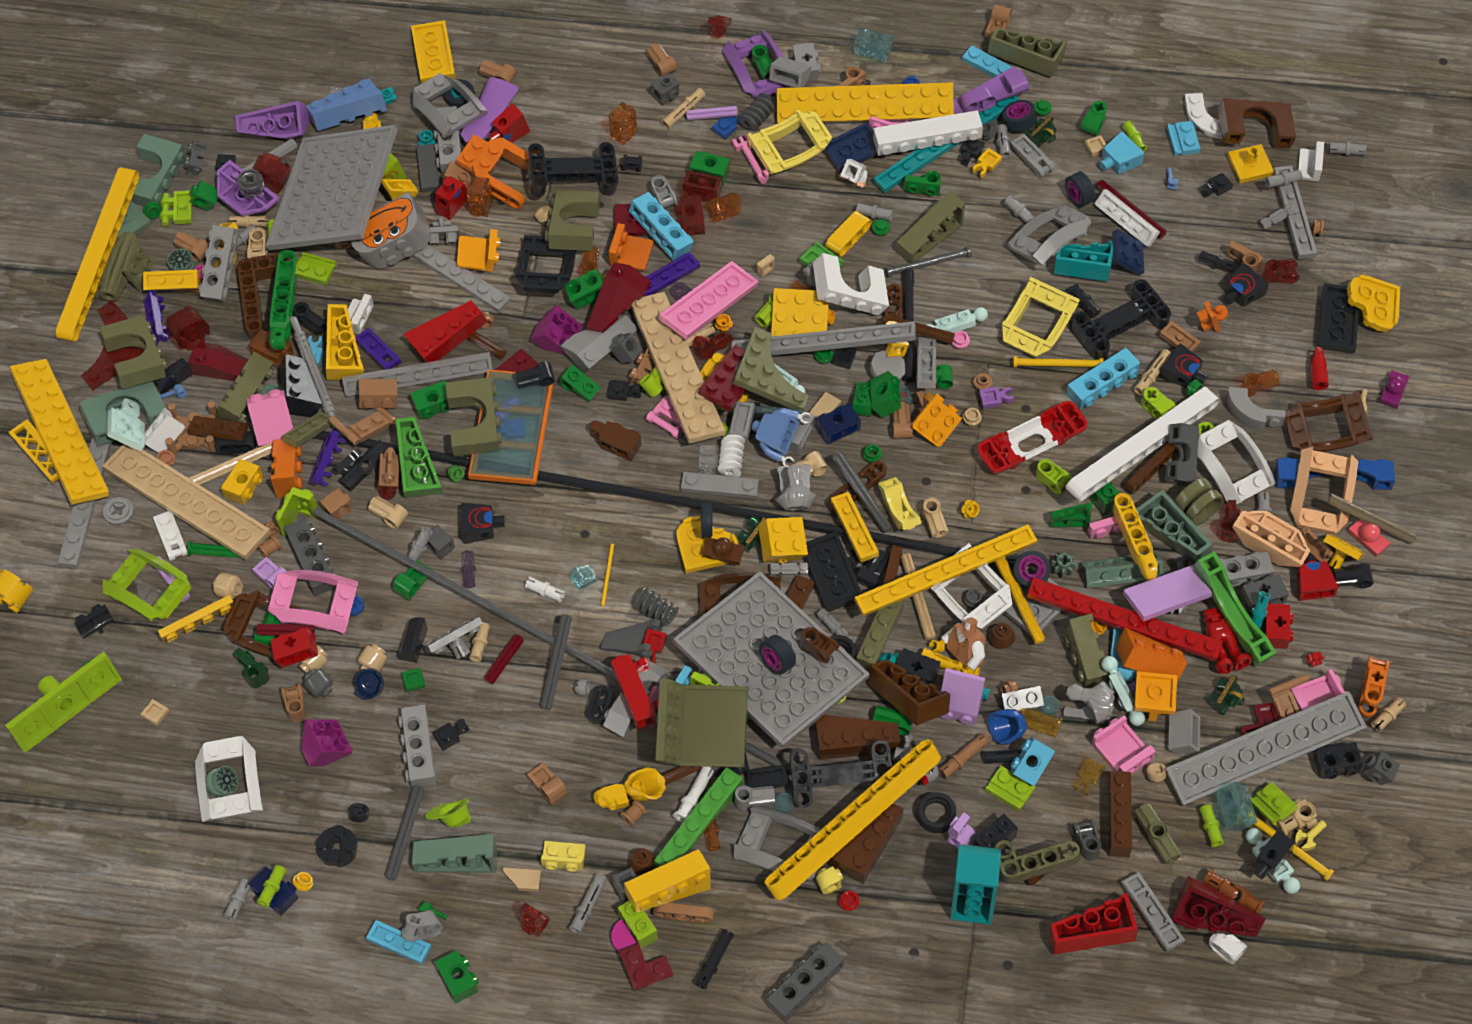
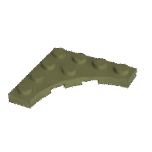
(762, 377)

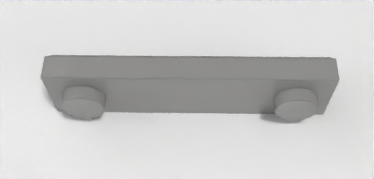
(926, 363)
(719, 485)
(1153, 912)

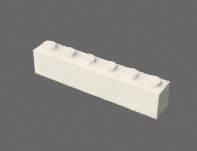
(927, 133)

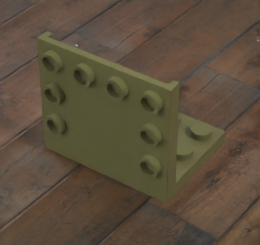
(701, 725)

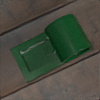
(251, 667)

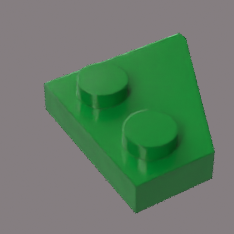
(1072, 517)

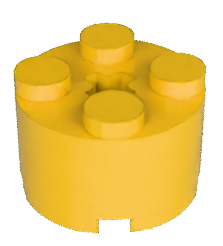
(13, 591)

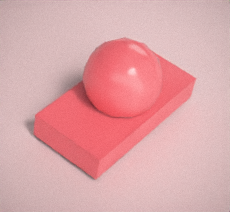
(1369, 537)

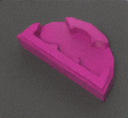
(622, 937)

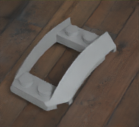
(458, 118)
(1074, 225)
(755, 832)

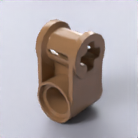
(294, 699)

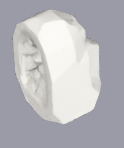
(1227, 947)

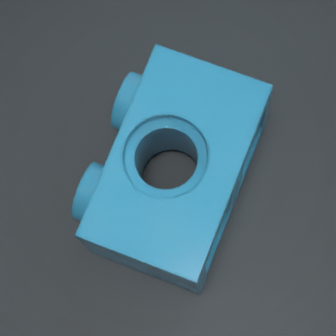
(1032, 772)

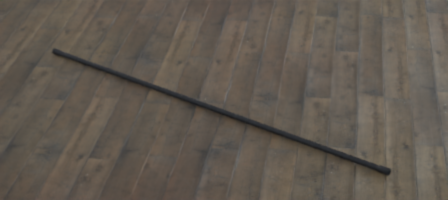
(684, 502)

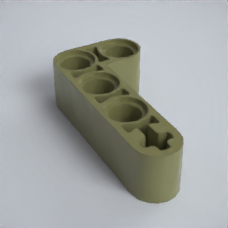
(1038, 858)

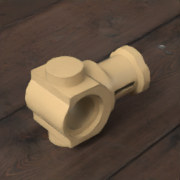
(1297, 820)

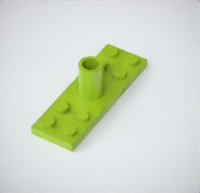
(62, 701)

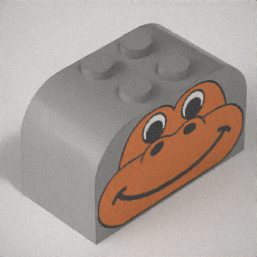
(393, 232)

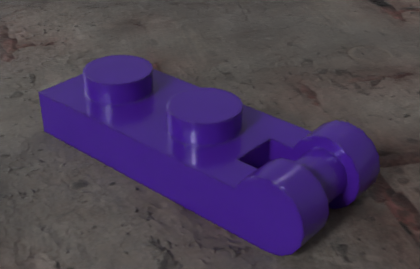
(377, 349)

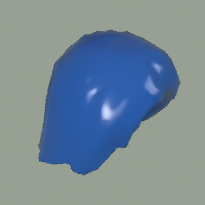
(1006, 725)

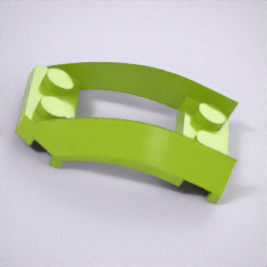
(128, 571)

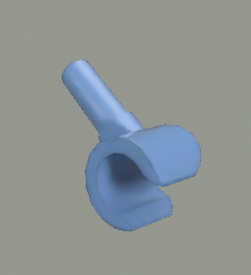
(1172, 182)
(177, 390)

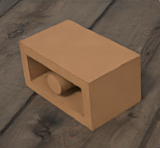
(377, 393)

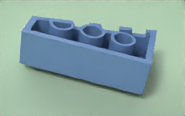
(346, 105)

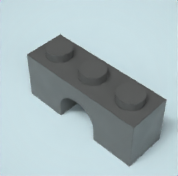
(1186, 439)

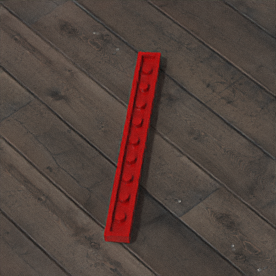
(1121, 618)

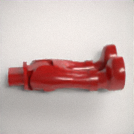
(1219, 629)

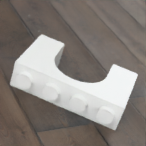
(834, 290)

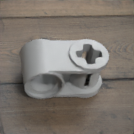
(662, 191)
(421, 926)

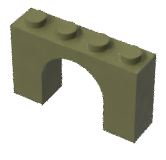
(566, 205)
(134, 333)
(484, 436)

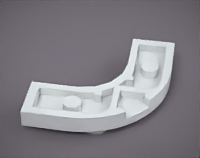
(1201, 119)

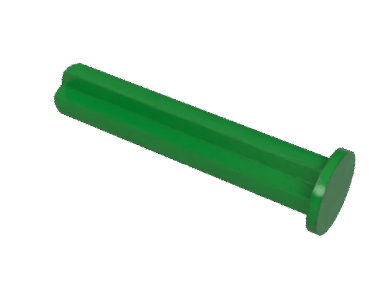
(210, 550)

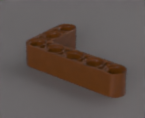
(250, 272)

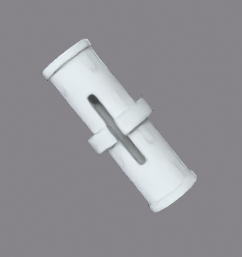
(545, 589)

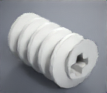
(731, 455)

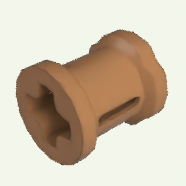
(269, 546)
(633, 813)

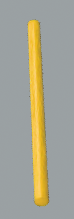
(607, 575)

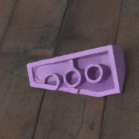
(278, 121)

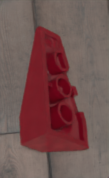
(618, 292)
(216, 362)
(1208, 908)

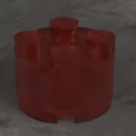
(272, 171)
(187, 328)

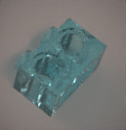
(873, 45)
(1234, 802)

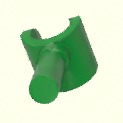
(427, 906)

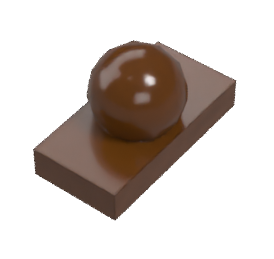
(723, 550)

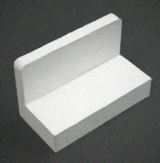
(1311, 162)
(359, 312)
(161, 429)

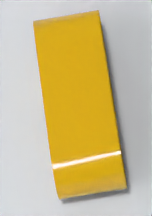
(848, 233)

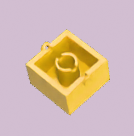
(782, 539)

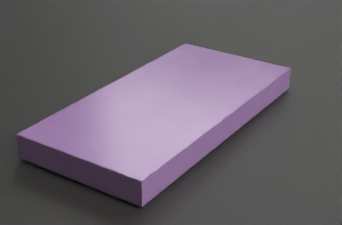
(1167, 593)

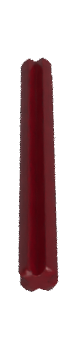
(1101, 185)

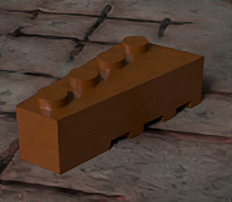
(907, 692)
(852, 736)
(863, 851)

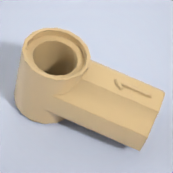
(817, 463)
(391, 514)
(934, 518)

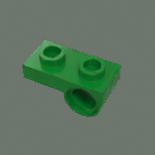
(924, 185)
(580, 383)
(862, 399)
(409, 583)

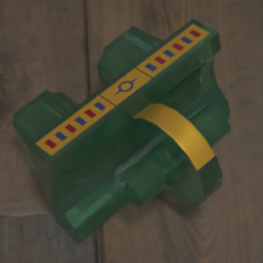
(1044, 131)
(749, 540)
(1229, 697)

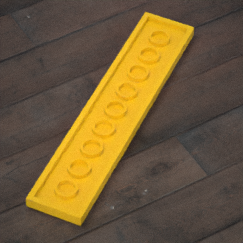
(861, 102)
(59, 431)

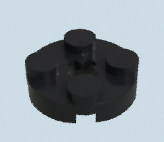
(334, 857)

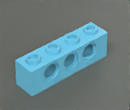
(661, 226)
(1107, 370)

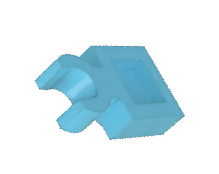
(317, 349)

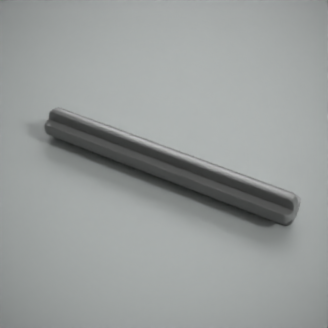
(862, 492)
(556, 662)
(404, 833)

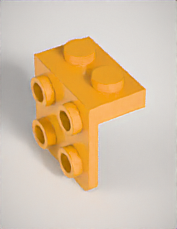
(478, 252)
(936, 419)

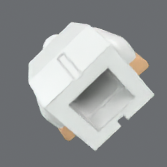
(855, 172)

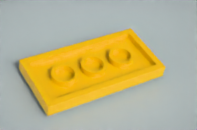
(432, 50)
(189, 623)

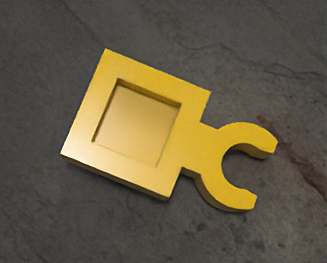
(987, 161)

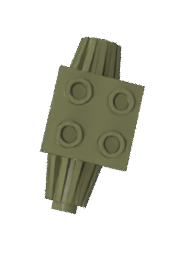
(124, 264)

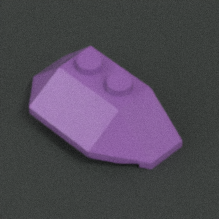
(229, 192)

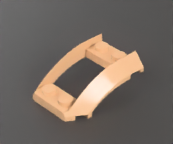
(1327, 464)

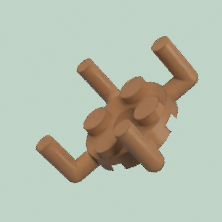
(185, 439)

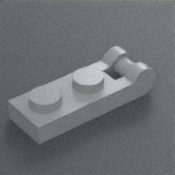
(1032, 155)

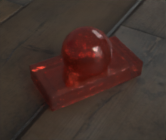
(718, 25)

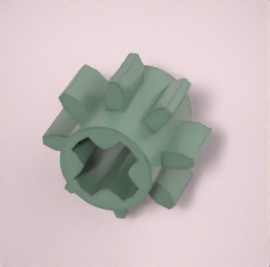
(1063, 569)

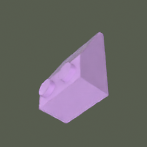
(965, 695)

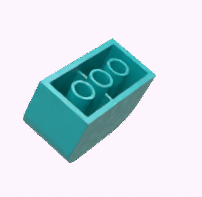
(975, 884)

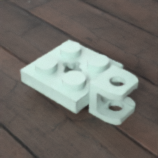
(125, 425)

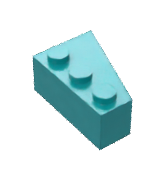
(1085, 261)

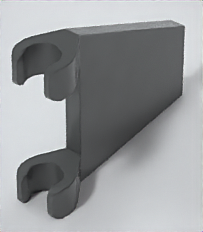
(630, 638)

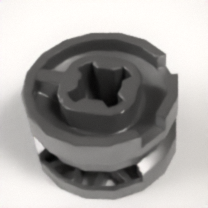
(250, 182)

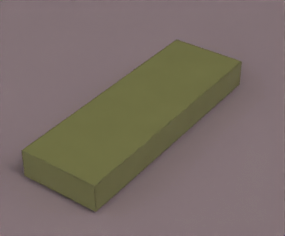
(307, 430)

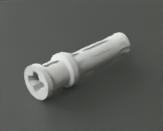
(691, 800)

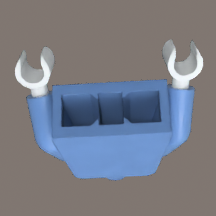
(777, 431)

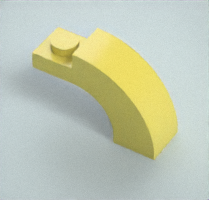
(897, 504)

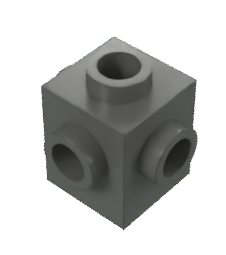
(665, 89)
(1381, 768)

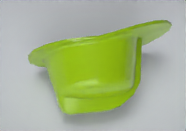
(452, 813)

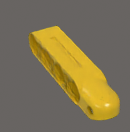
(1146, 563)

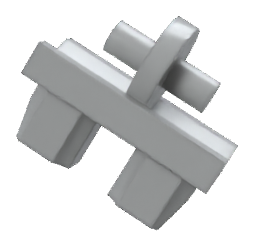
(443, 229)

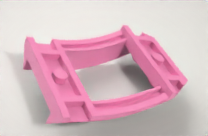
(340, 607)

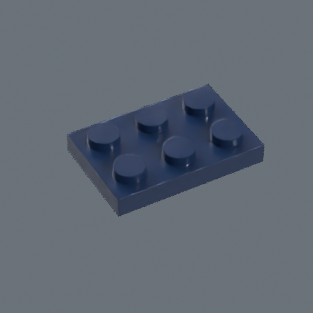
(853, 145)

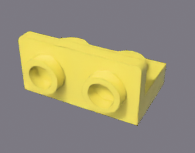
(563, 856)

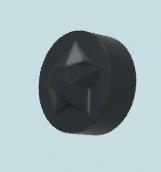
(358, 812)

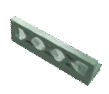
(1115, 571)

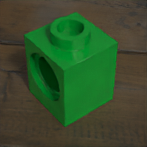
(203, 195)

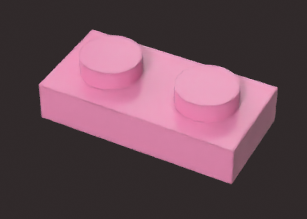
(1103, 527)

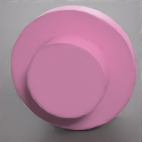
(961, 340)

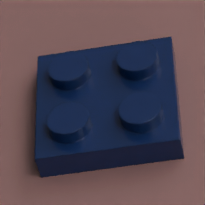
(1128, 252)

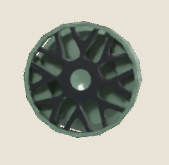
(181, 261)
(220, 781)

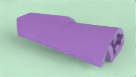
(996, 89)
(495, 98)

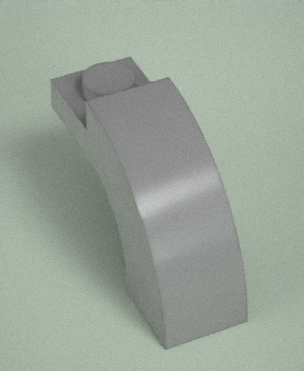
(1249, 414)

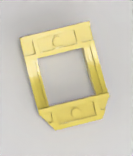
(767, 153)
(1048, 296)

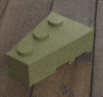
(1086, 651)

